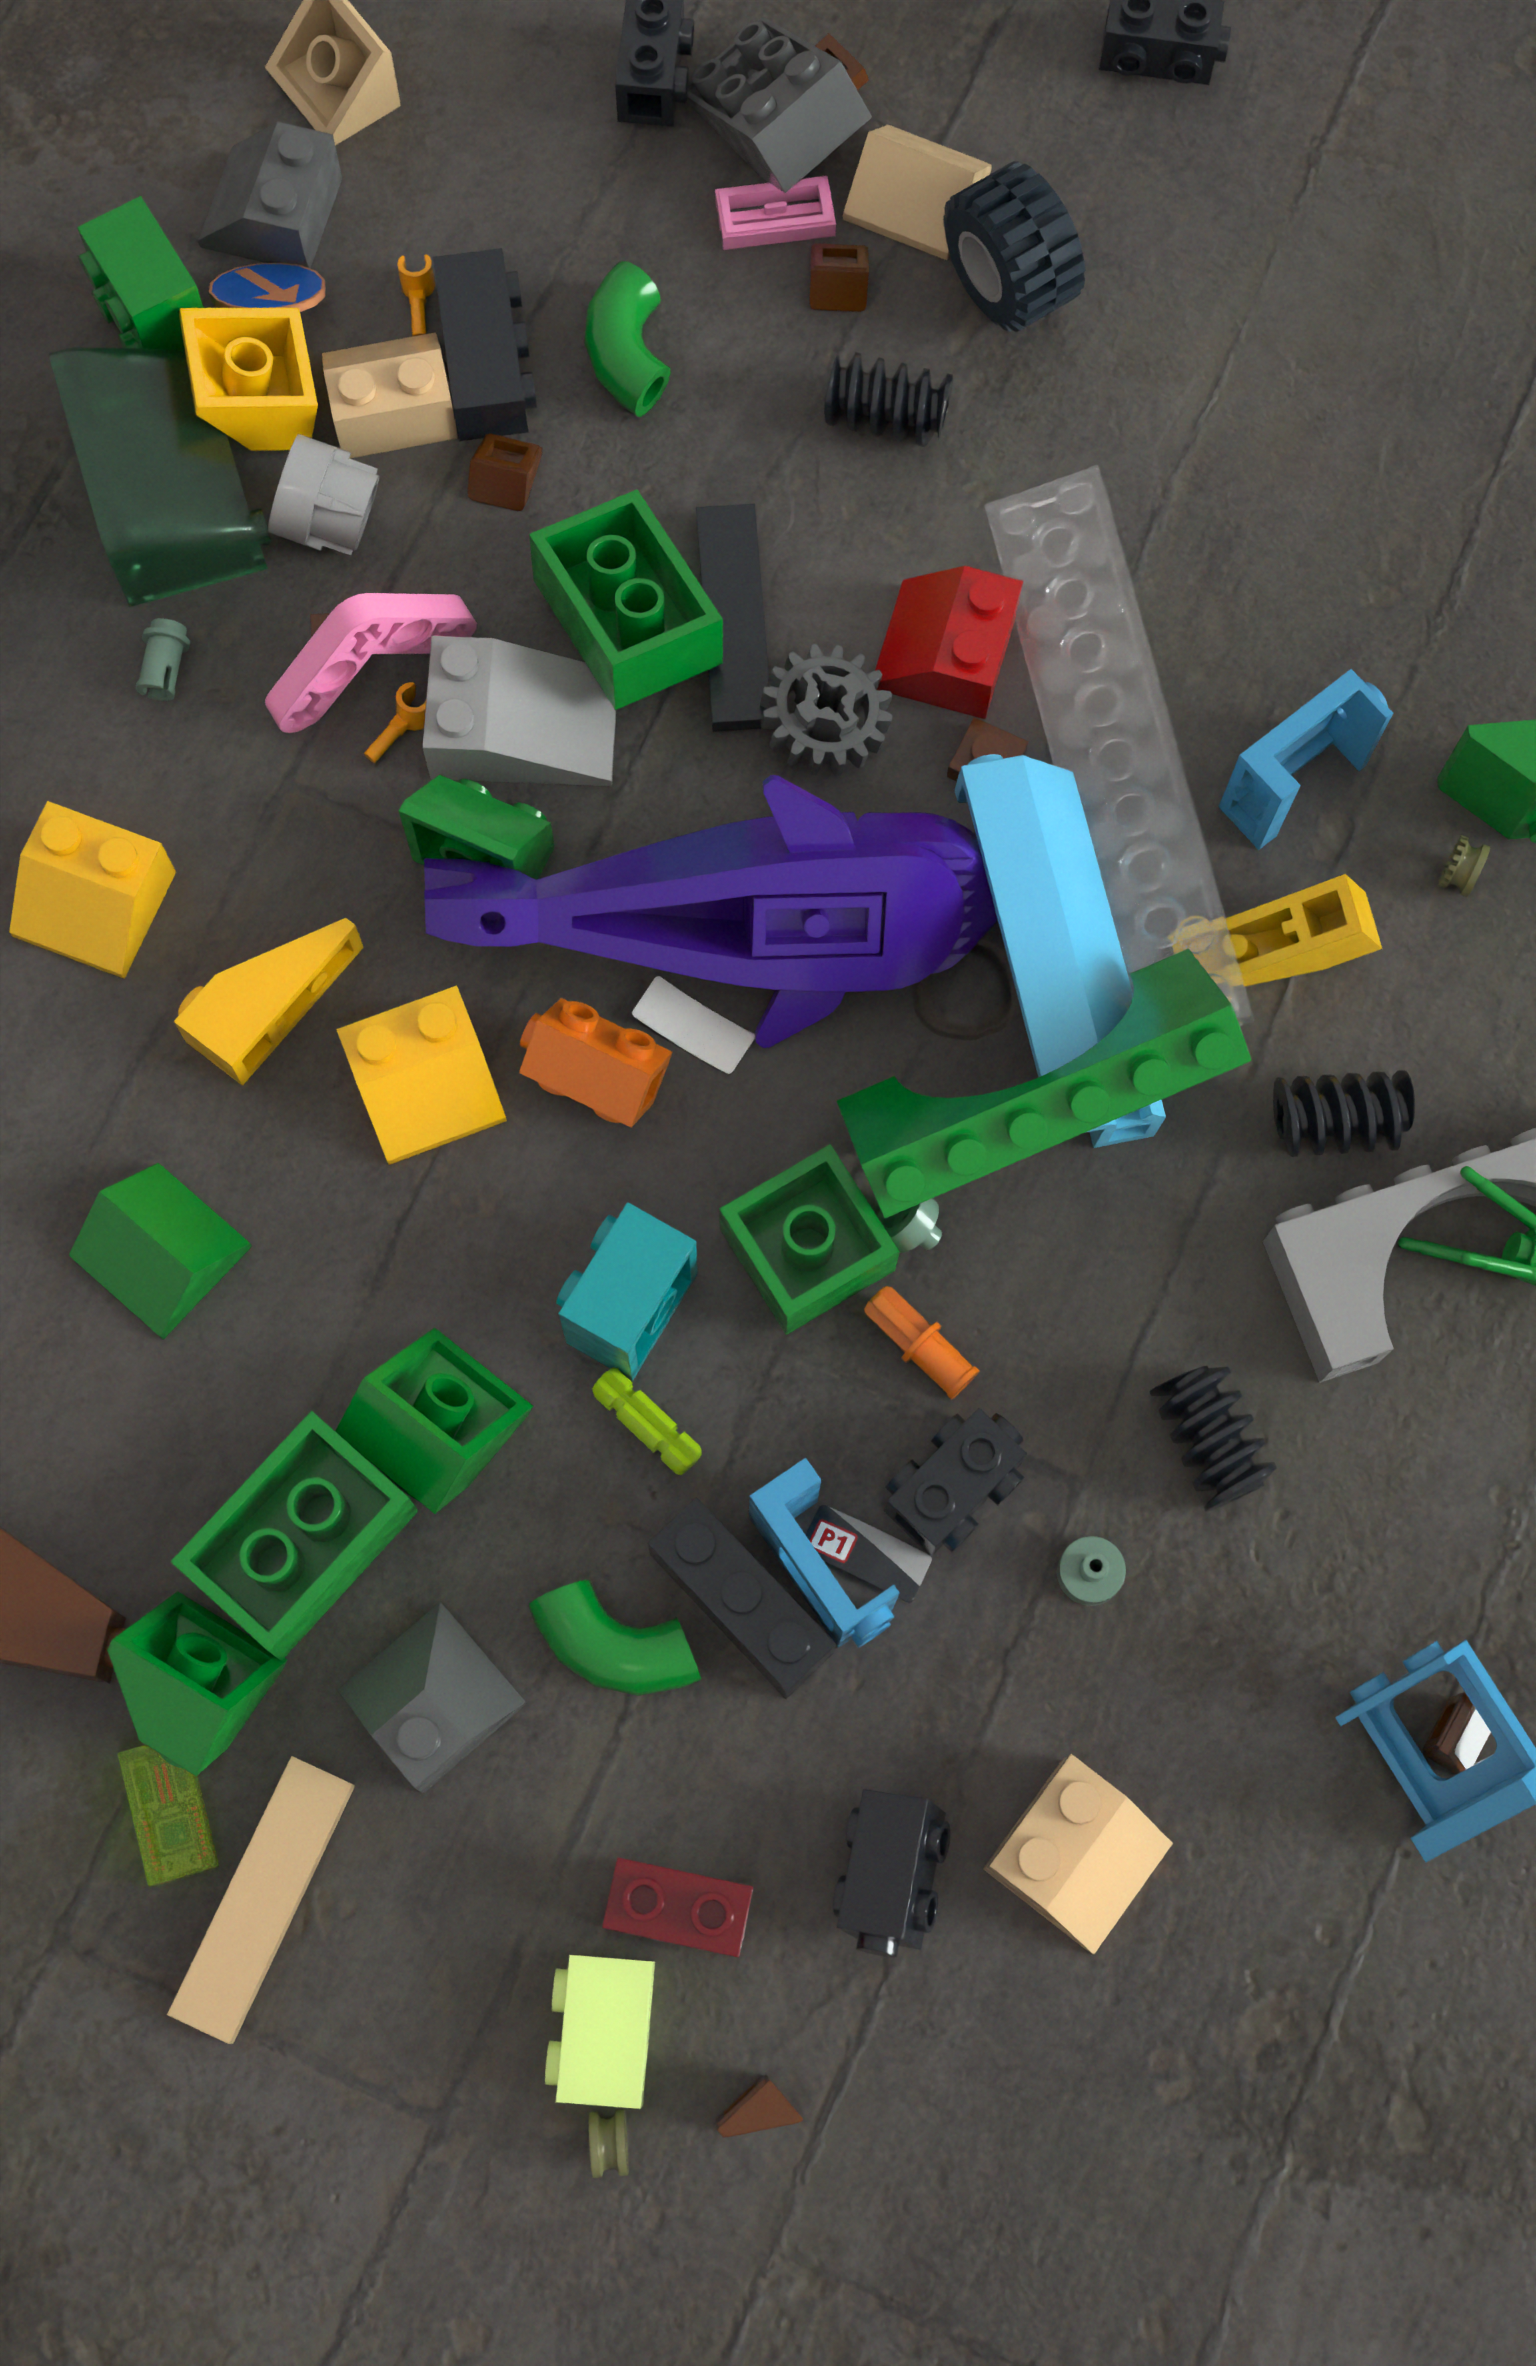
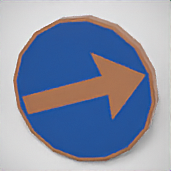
(268, 287)

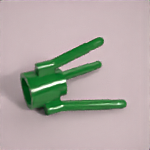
(1519, 1251)

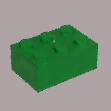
(626, 599)
(295, 1535)

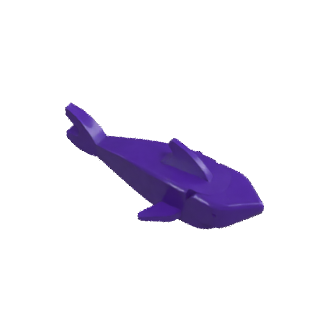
(758, 903)

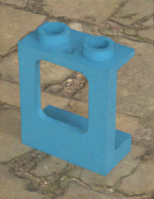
(1262, 786)
(773, 1515)
(1473, 1798)

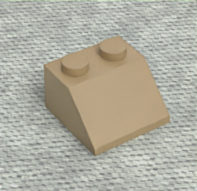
(389, 395)
(1079, 1853)

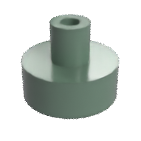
(914, 1226)
(1080, 1581)

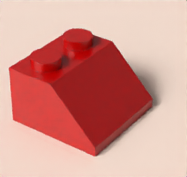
(949, 638)

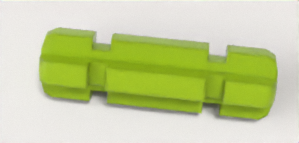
(646, 1421)

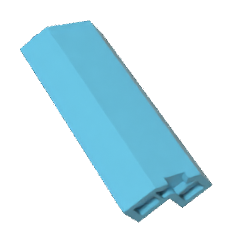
(1052, 916)

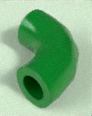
(616, 342)
(608, 1652)

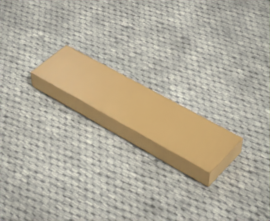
(261, 1900)

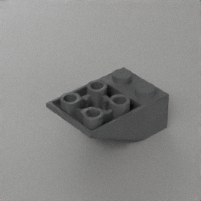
(777, 101)

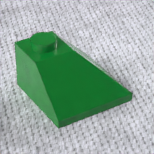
(190, 1680)

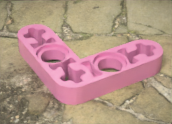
(349, 637)

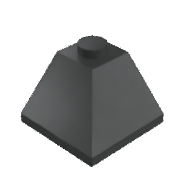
(431, 1698)

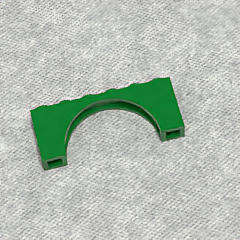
(1166, 1042)

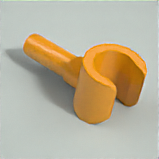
(417, 287)
(405, 719)

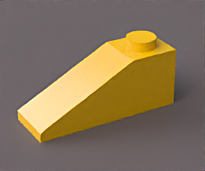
(1304, 931)
(259, 1001)

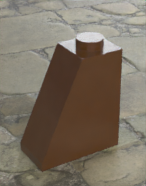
(51, 1618)

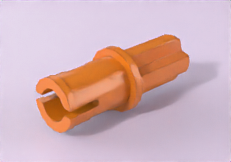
(920, 1341)

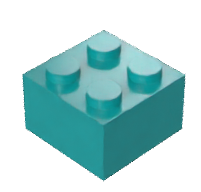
(627, 1289)

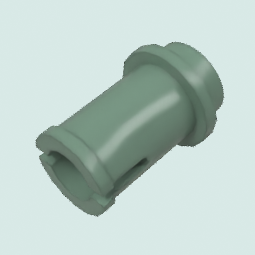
(162, 657)

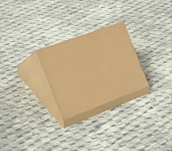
(335, 68)
(905, 187)

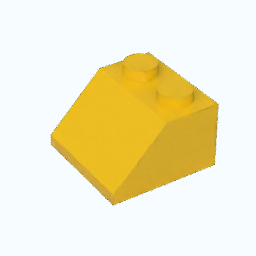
(251, 373)
(88, 889)
(422, 1075)

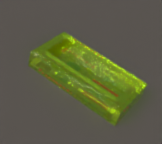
(167, 1817)

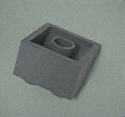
(274, 196)

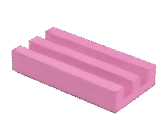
(776, 220)

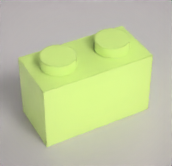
(602, 2031)

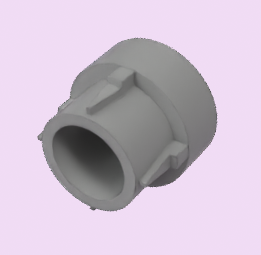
(323, 497)

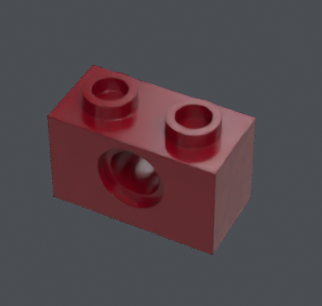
(678, 1907)

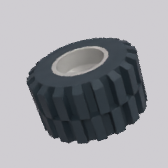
(1014, 246)

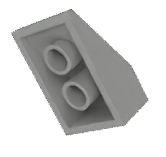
(515, 715)

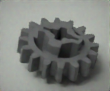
(831, 730)

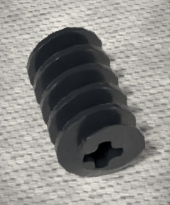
(887, 400)
(1344, 1110)
(1214, 1435)

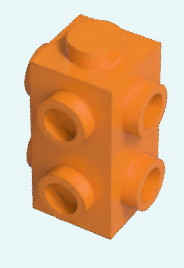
(594, 1061)

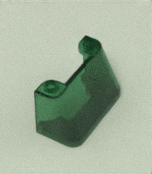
(156, 473)

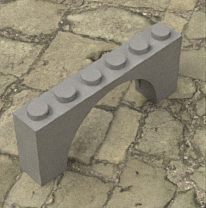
(1338, 1256)

